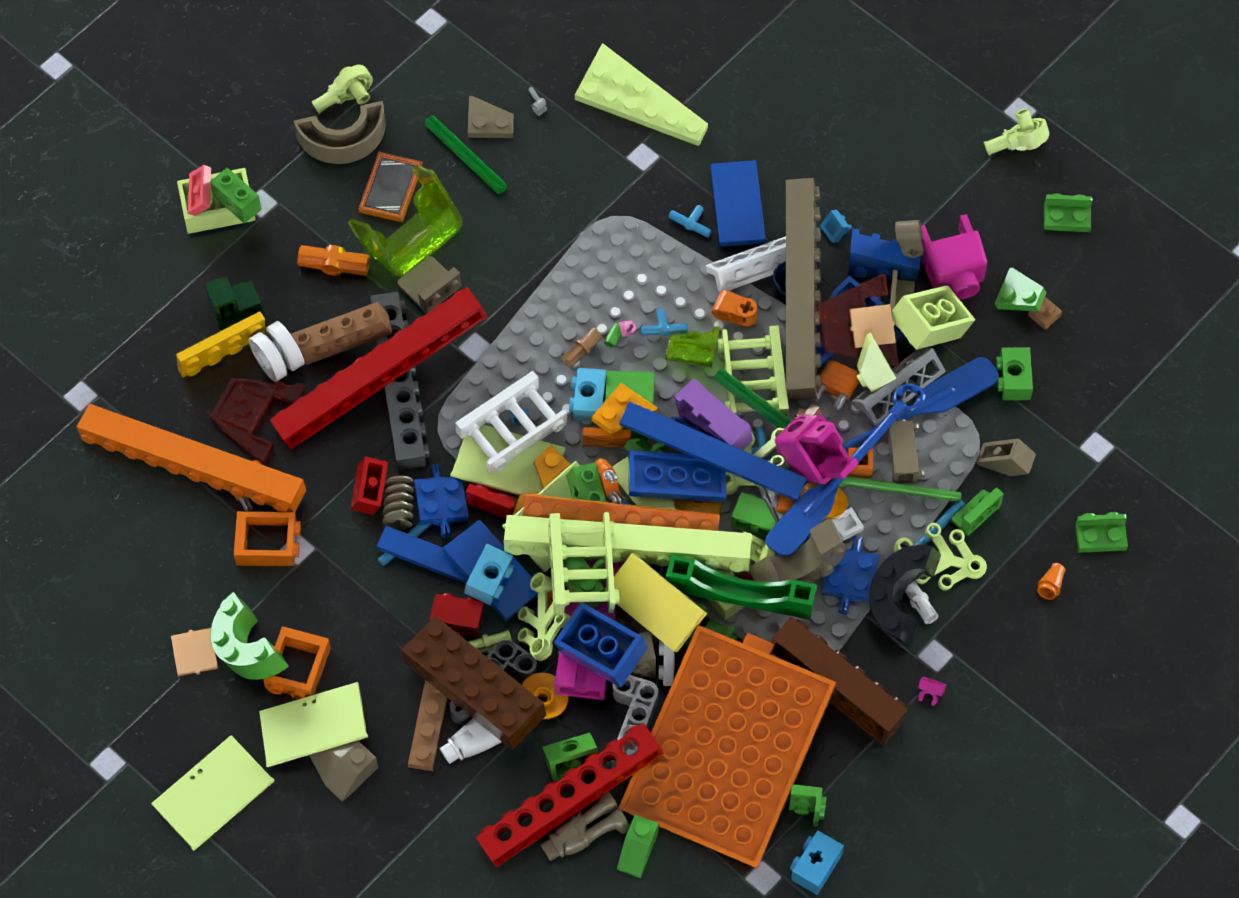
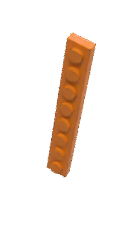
(589, 510)

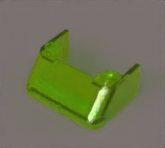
(419, 236)

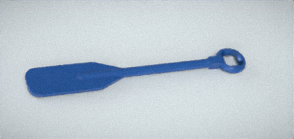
(947, 392)
(818, 502)

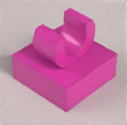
(931, 687)

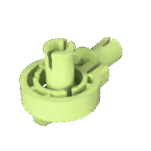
(349, 85)
(1026, 135)

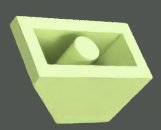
(873, 366)

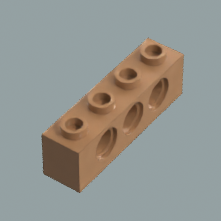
(343, 333)

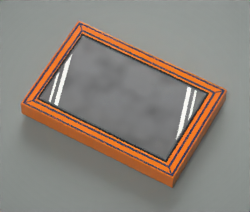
(390, 187)

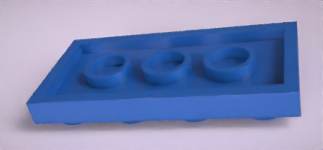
(674, 477)

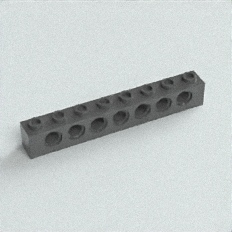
(407, 455)

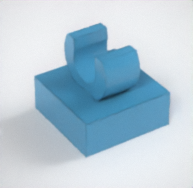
(835, 226)

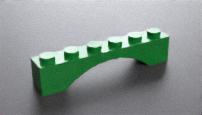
(783, 597)

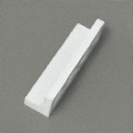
(748, 265)

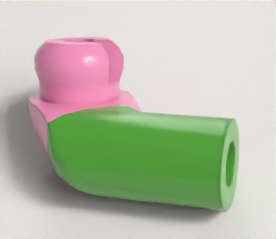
(618, 331)

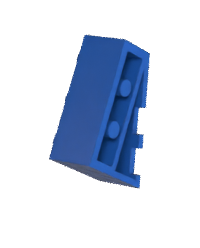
(876, 256)

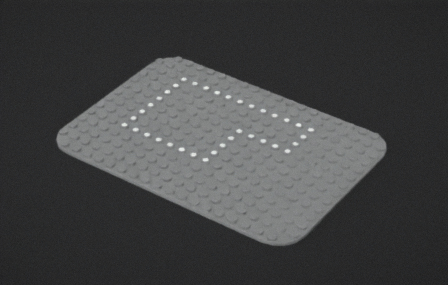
(627, 273)

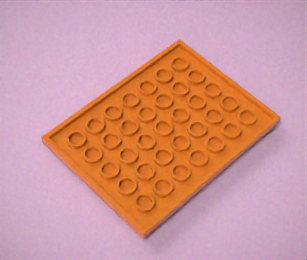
(729, 746)

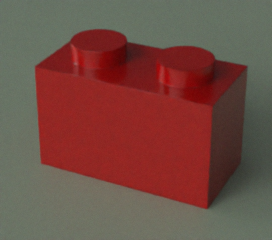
(369, 485)
(459, 613)

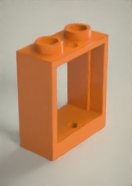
(266, 557)
(305, 642)

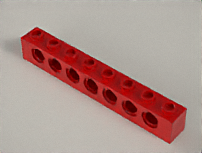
(564, 808)

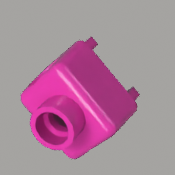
(955, 260)
(811, 442)

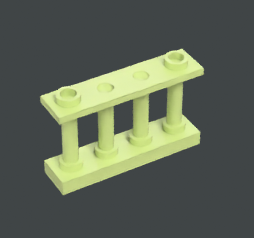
(773, 362)
(561, 574)

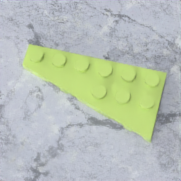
(626, 92)

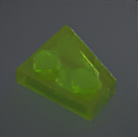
(694, 347)

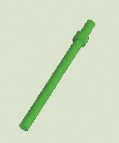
(901, 488)

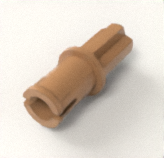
(581, 347)

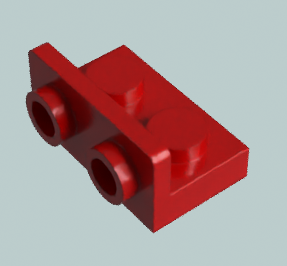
(491, 500)

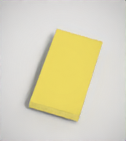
(656, 603)

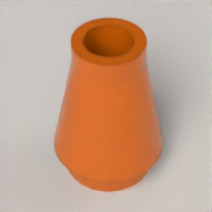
(1051, 582)

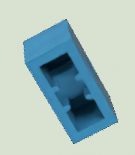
(815, 875)

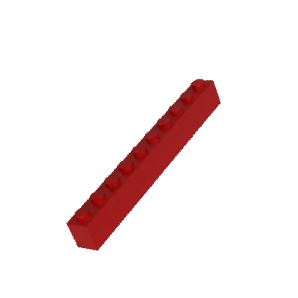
(378, 368)

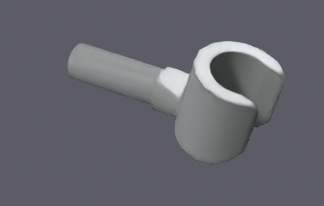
(539, 105)

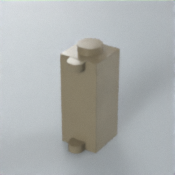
(903, 452)

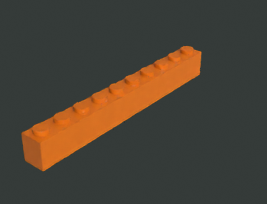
(191, 459)

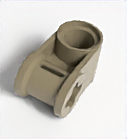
(909, 237)

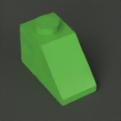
(752, 515)
(637, 846)

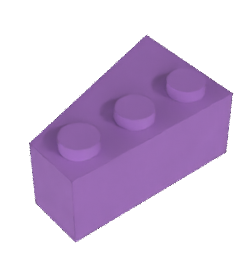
(711, 416)

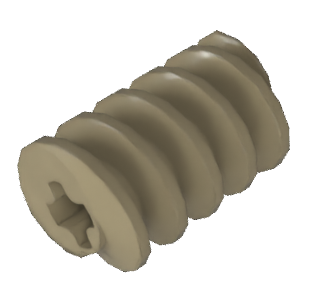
(398, 502)

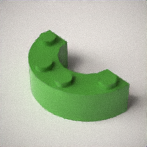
(230, 644)

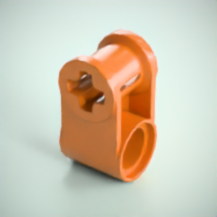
(734, 308)

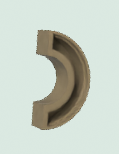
(345, 144)
(809, 562)

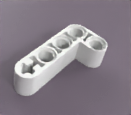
(637, 705)

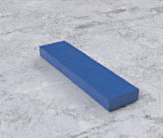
(419, 553)

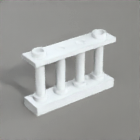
(508, 400)

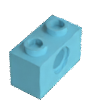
(587, 381)
(492, 561)

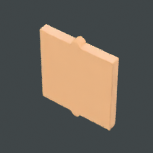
(875, 320)
(194, 652)

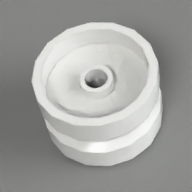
(276, 351)

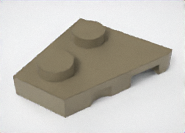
(488, 120)

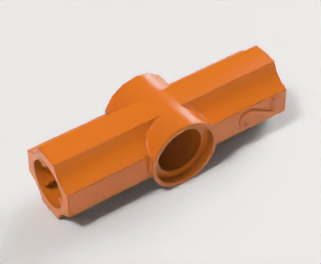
(333, 260)

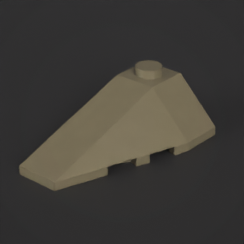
(344, 768)

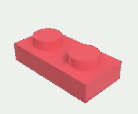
(199, 190)

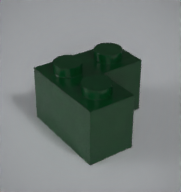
(232, 303)

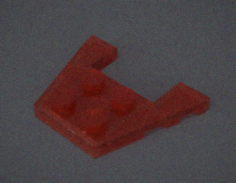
(836, 319)
(244, 407)

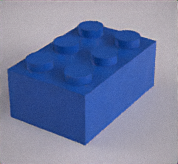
(601, 644)

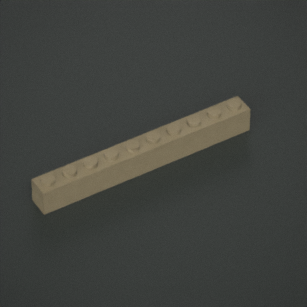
(802, 289)

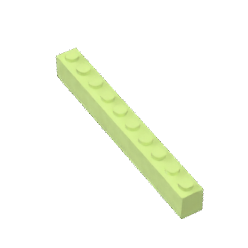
(649, 543)

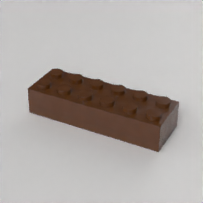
(474, 683)
(854, 693)

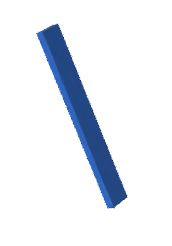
(712, 451)

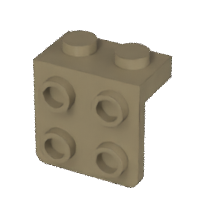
(430, 283)

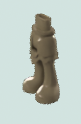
(575, 834)

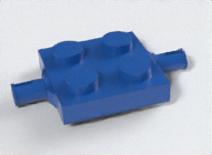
(440, 501)
(852, 576)

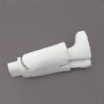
(468, 742)

